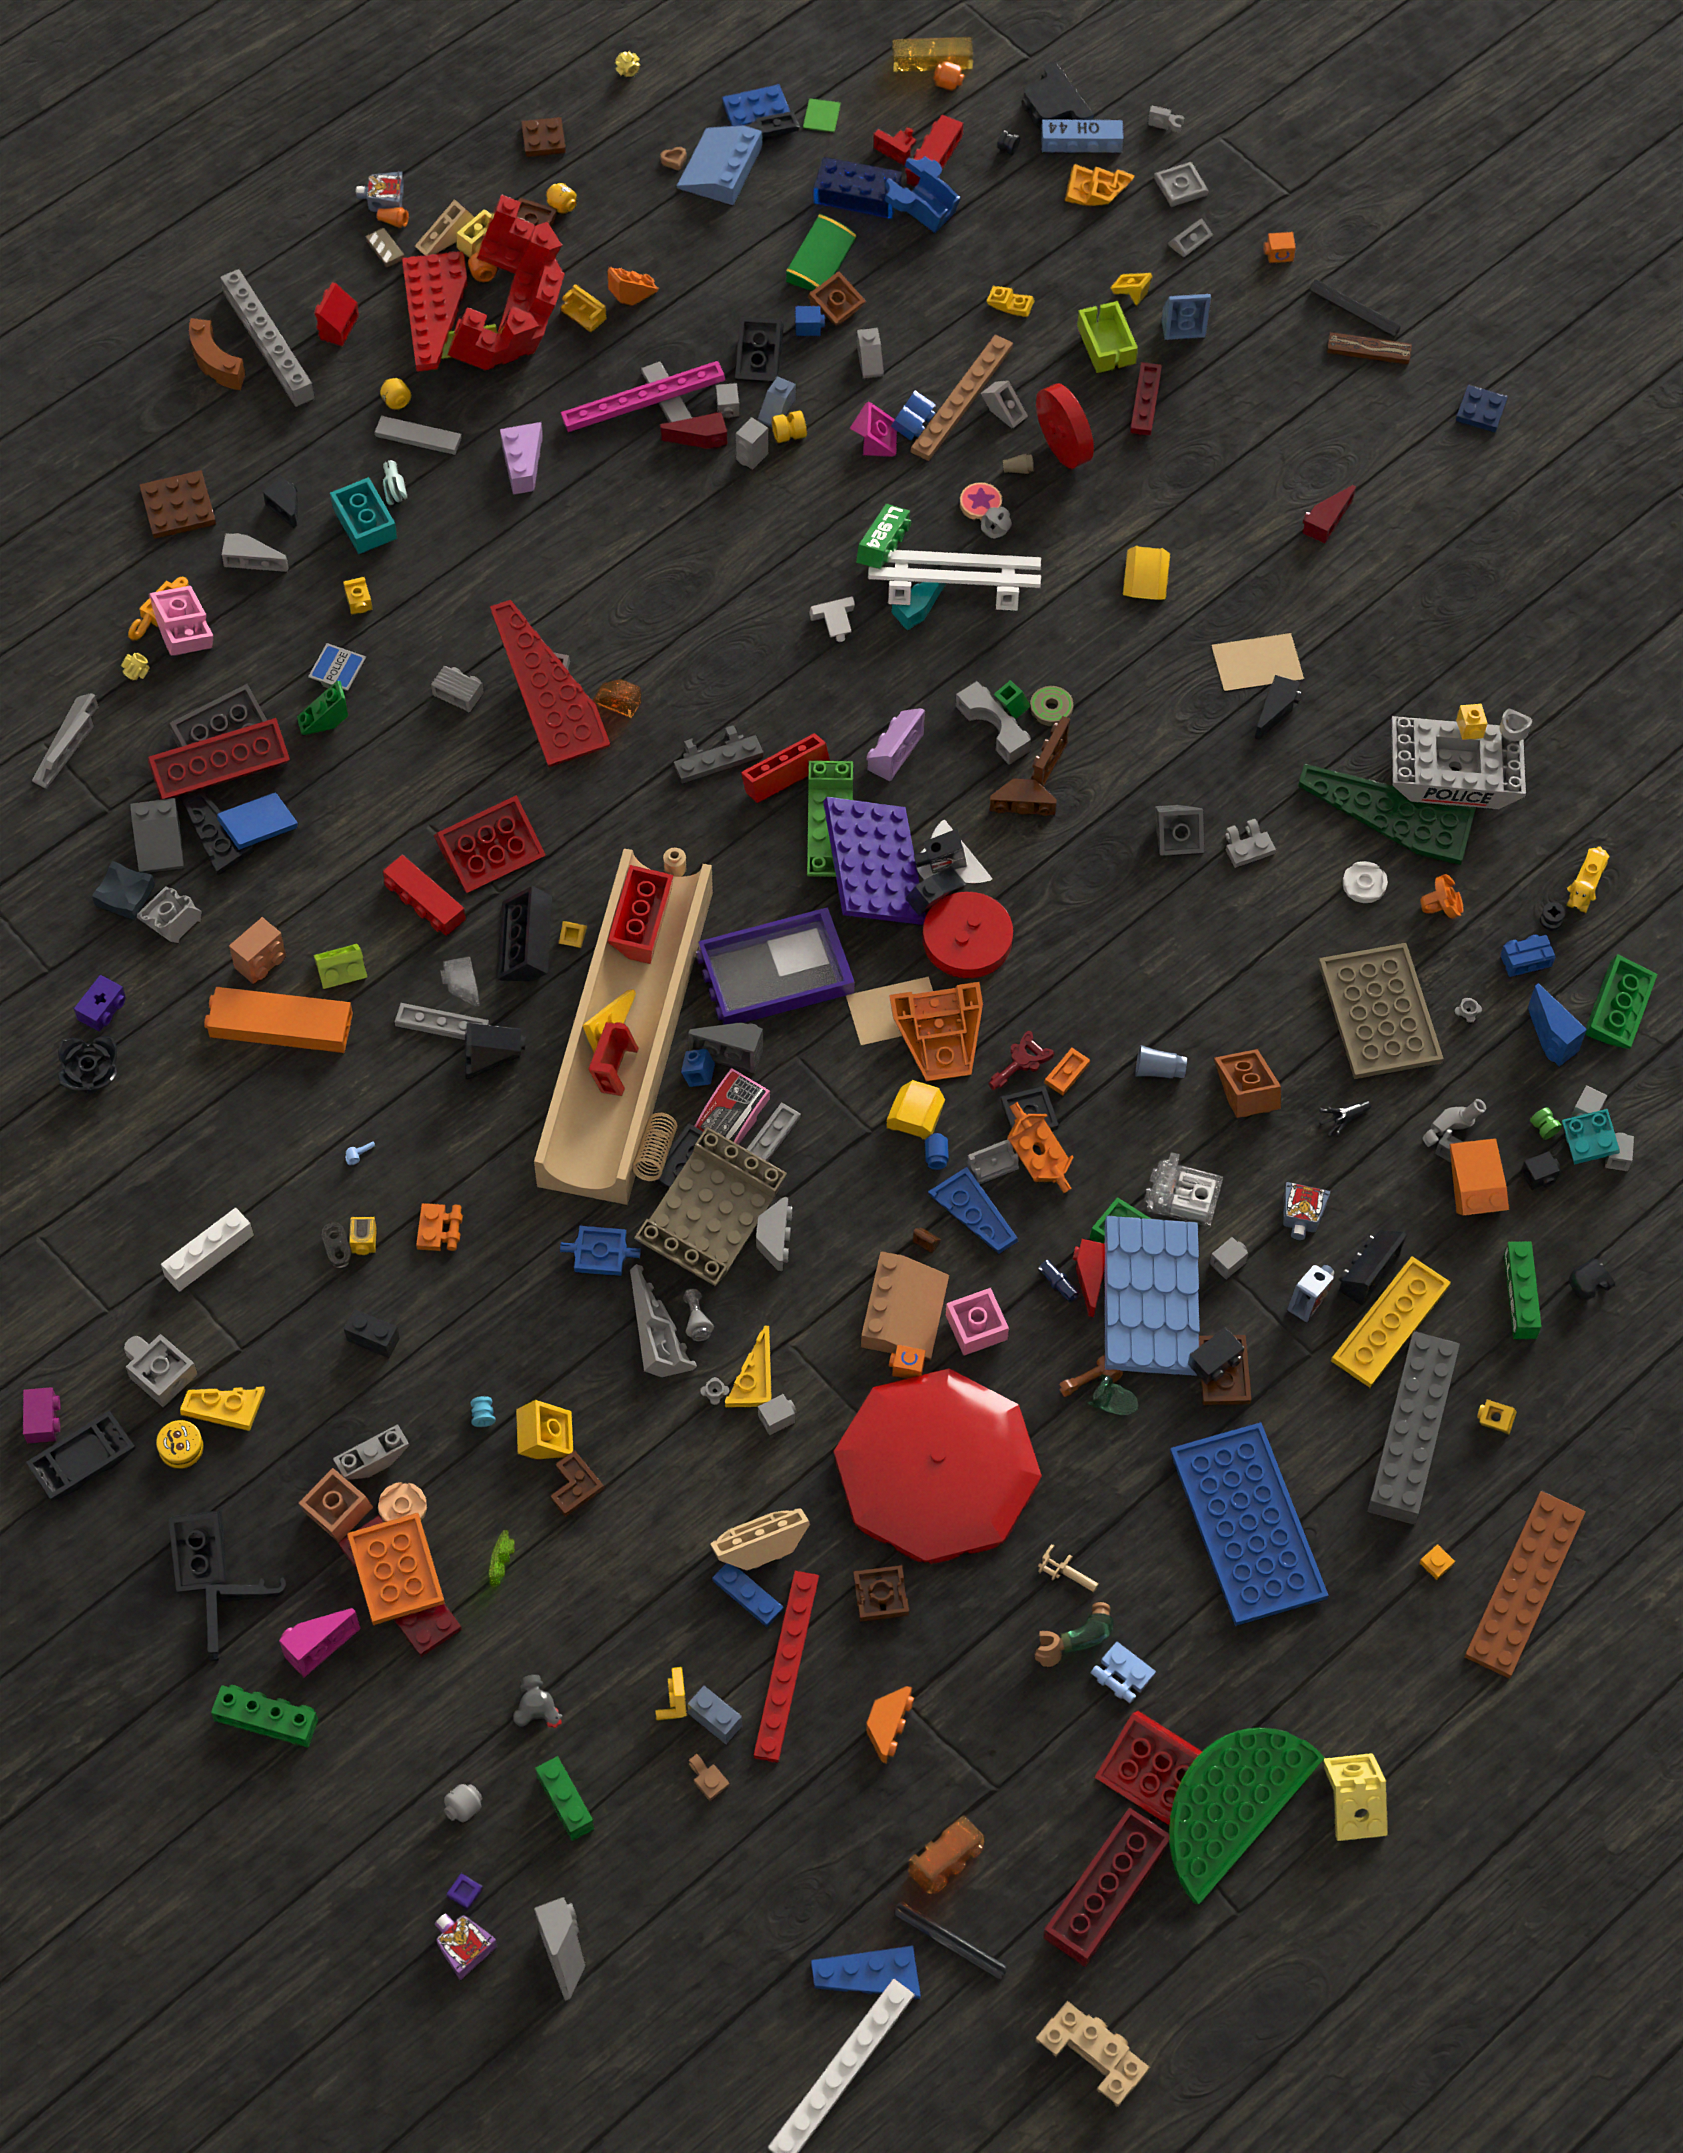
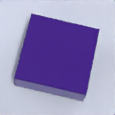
(464, 1891)

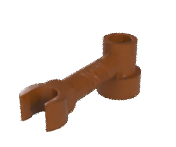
(1070, 1385)

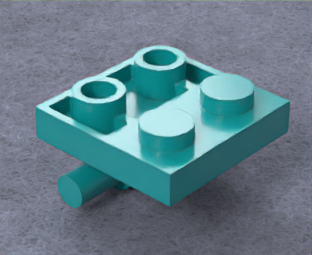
(1590, 1136)

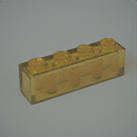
(928, 53)

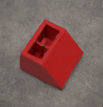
(336, 315)

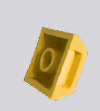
(1146, 573)
(916, 1109)

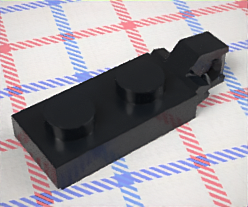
(776, 124)

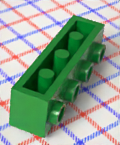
(264, 1715)

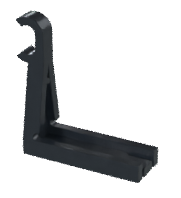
(232, 1593)

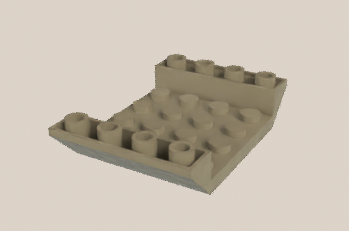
(712, 1207)

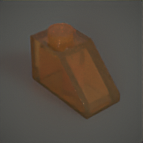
(619, 697)

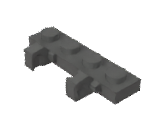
(733, 753)

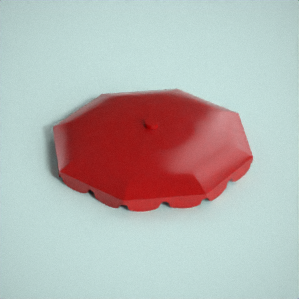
(937, 1466)

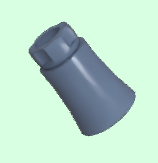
(1159, 1063)

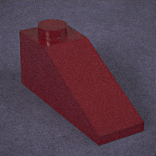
(700, 431)
(1327, 514)

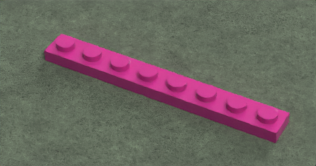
(643, 396)

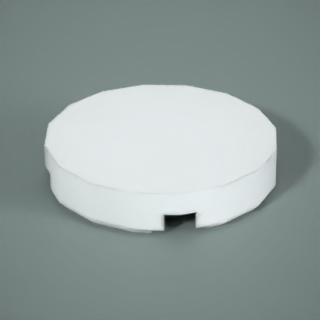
(1364, 882)

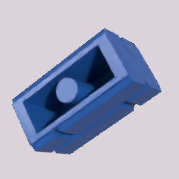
(1527, 955)

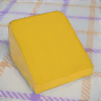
(572, 934)

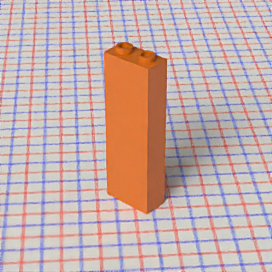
(279, 1019)

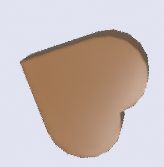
(674, 158)

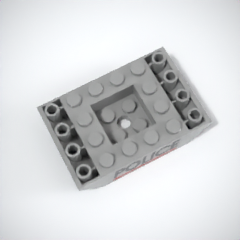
(1426, 749)

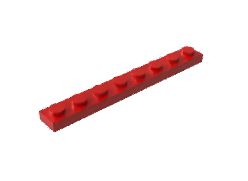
(786, 1667)

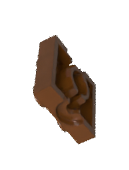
(873, 1593)

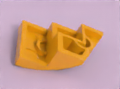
(1095, 186)

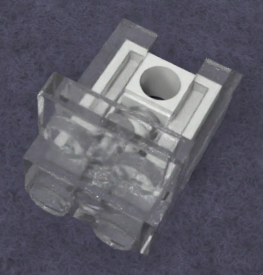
(1188, 1185)

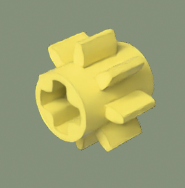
(627, 64)
(135, 666)

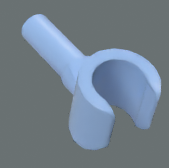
(352, 1153)

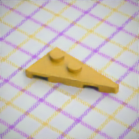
(612, 1013)
(754, 1382)

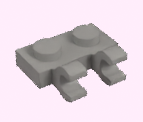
(1250, 849)

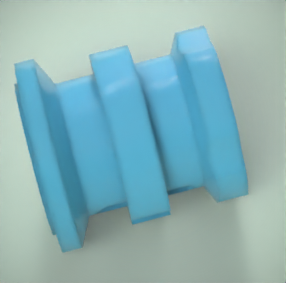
(482, 1412)

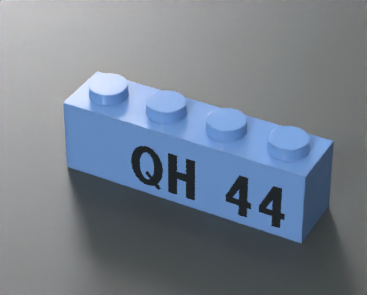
(1082, 136)

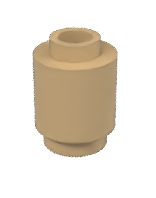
(675, 862)

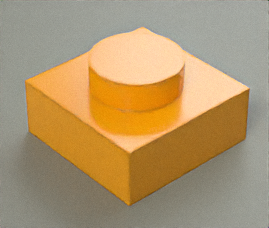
(1437, 1562)

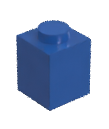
(809, 321)

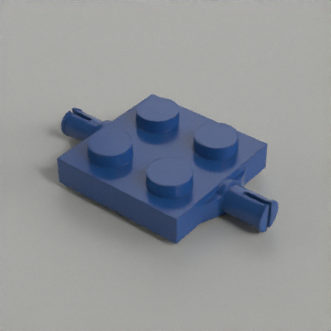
(600, 1250)

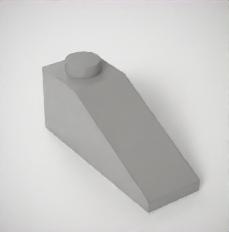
(248, 553)

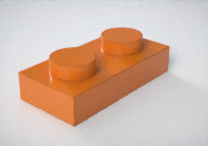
(1067, 1071)

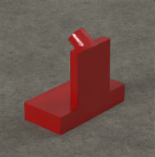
(895, 147)

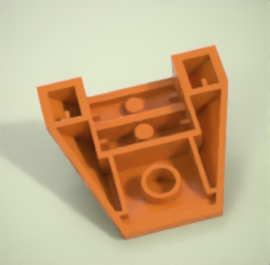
(940, 1028)

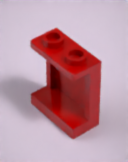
(613, 1044)

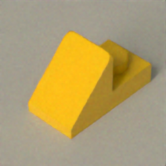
(1133, 284)

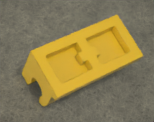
(583, 308)

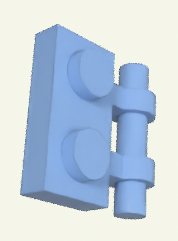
(1127, 1667)

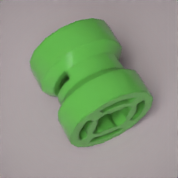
(1546, 1123)

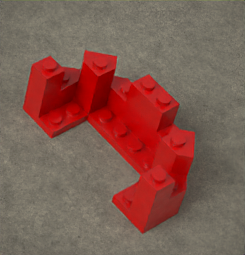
(531, 256)

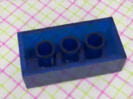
(854, 187)

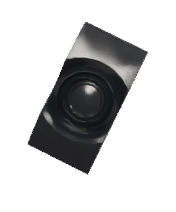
(81, 1456)

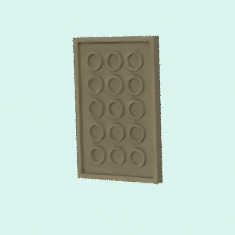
(1380, 1010)

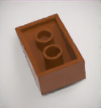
(1248, 1083)

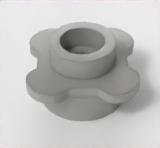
(1471, 1004)
(714, 1383)

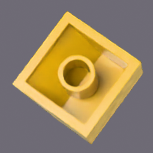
(544, 1431)

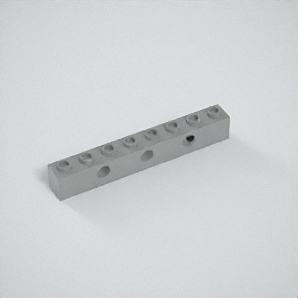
(267, 337)

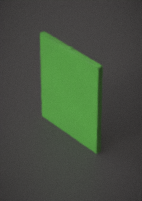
(821, 115)

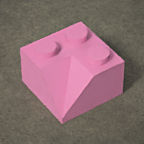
(977, 1321)

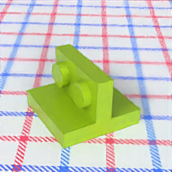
(340, 966)

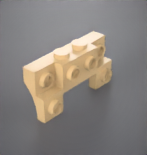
(1097, 2046)

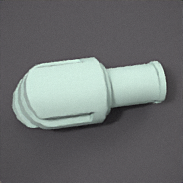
(393, 484)

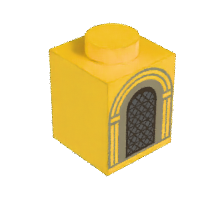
(363, 1235)

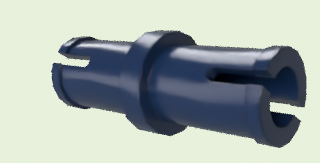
(1059, 1281)

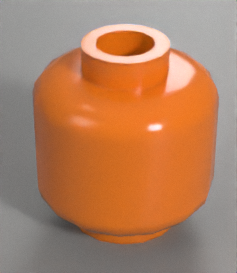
(948, 76)
(481, 270)

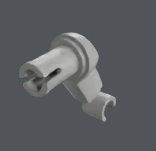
(1454, 1119)

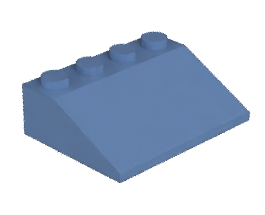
(722, 162)

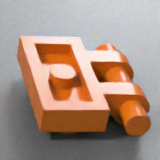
(431, 1227)

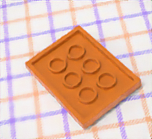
(395, 1568)

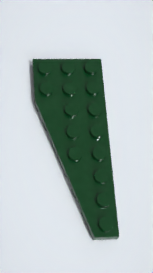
(1423, 828)

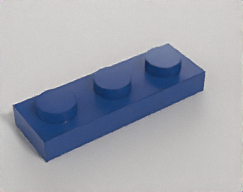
(748, 1594)

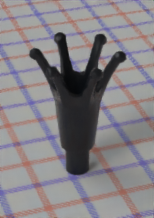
(1344, 1115)

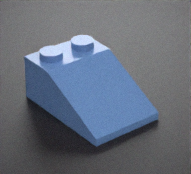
(1185, 316)

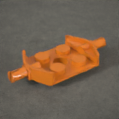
(1031, 1131)

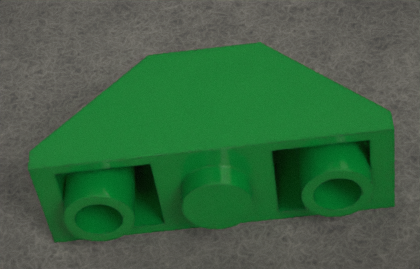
(325, 711)

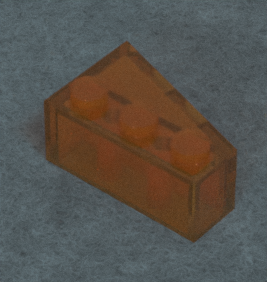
(946, 1855)

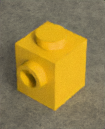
(1471, 721)

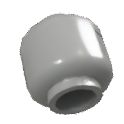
(462, 1802)

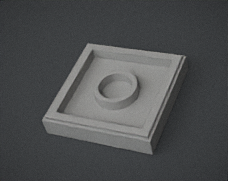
(1181, 184)

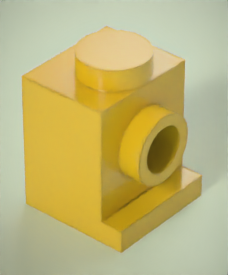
(357, 595)
(1489, 1409)

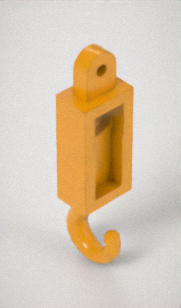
(147, 612)

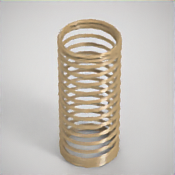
(660, 1133)

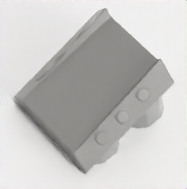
(170, 914)

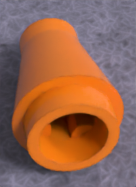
(394, 216)

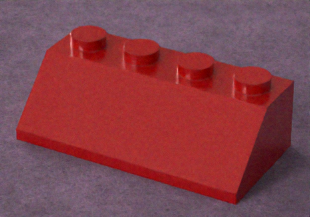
(640, 913)

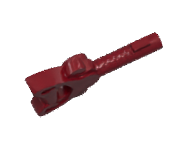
(1022, 1060)

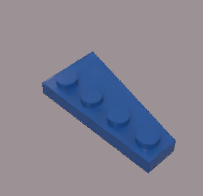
(972, 1207)
(867, 1971)

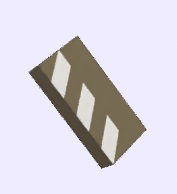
(385, 247)

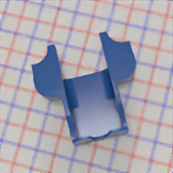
(930, 201)

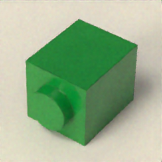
(1012, 699)

